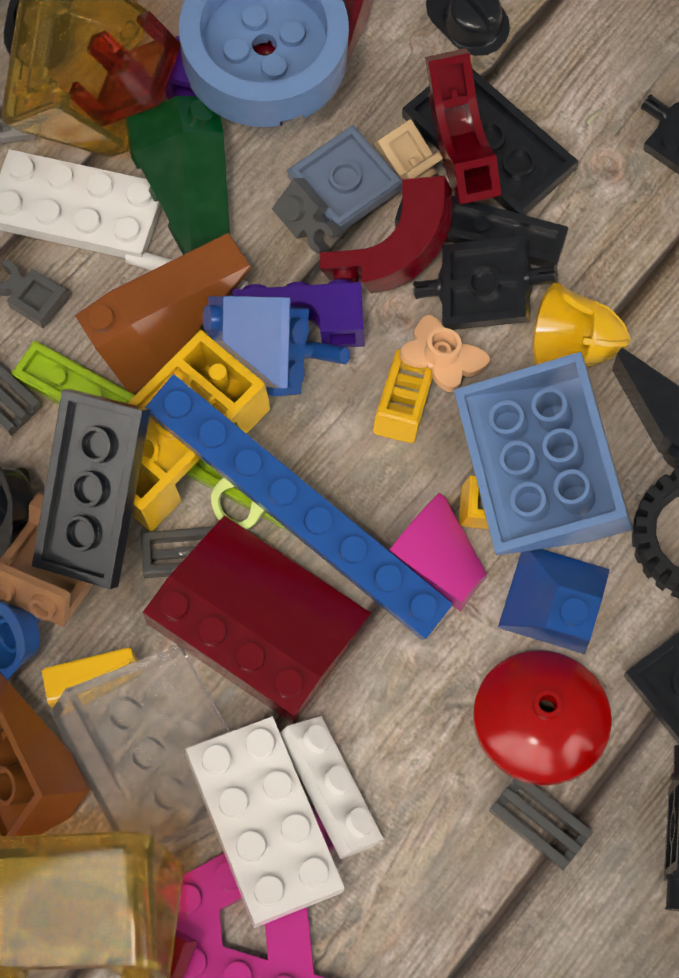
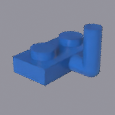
(301, 349)

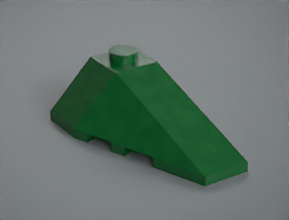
(184, 162)

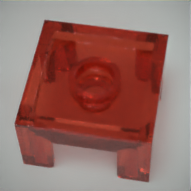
(133, 77)

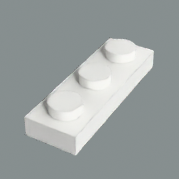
(331, 787)

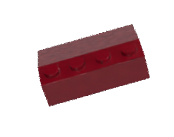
(256, 618)

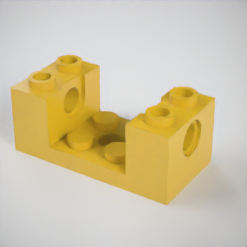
(165, 460)

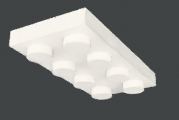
(76, 205)
(264, 821)

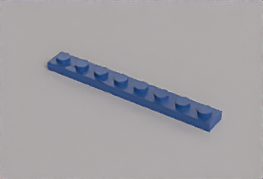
(298, 507)

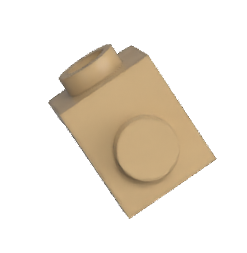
(407, 152)

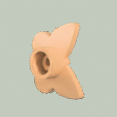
(443, 353)

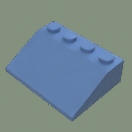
(542, 457)

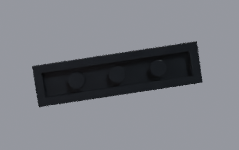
(481, 222)

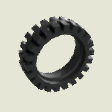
(644, 533)

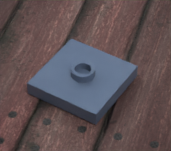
(348, 177)

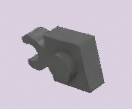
(303, 213)
(32, 296)

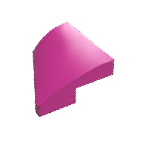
(441, 553)

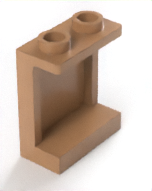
(34, 589)

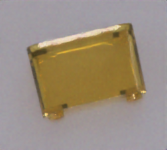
(51, 55)
(88, 903)

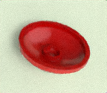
(536, 743)

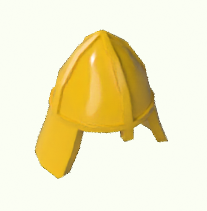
(576, 324)

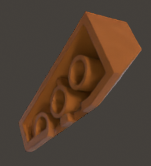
(158, 313)
(36, 770)

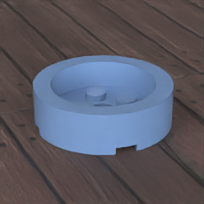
(270, 88)

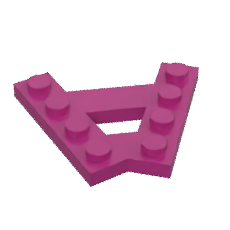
(211, 890)

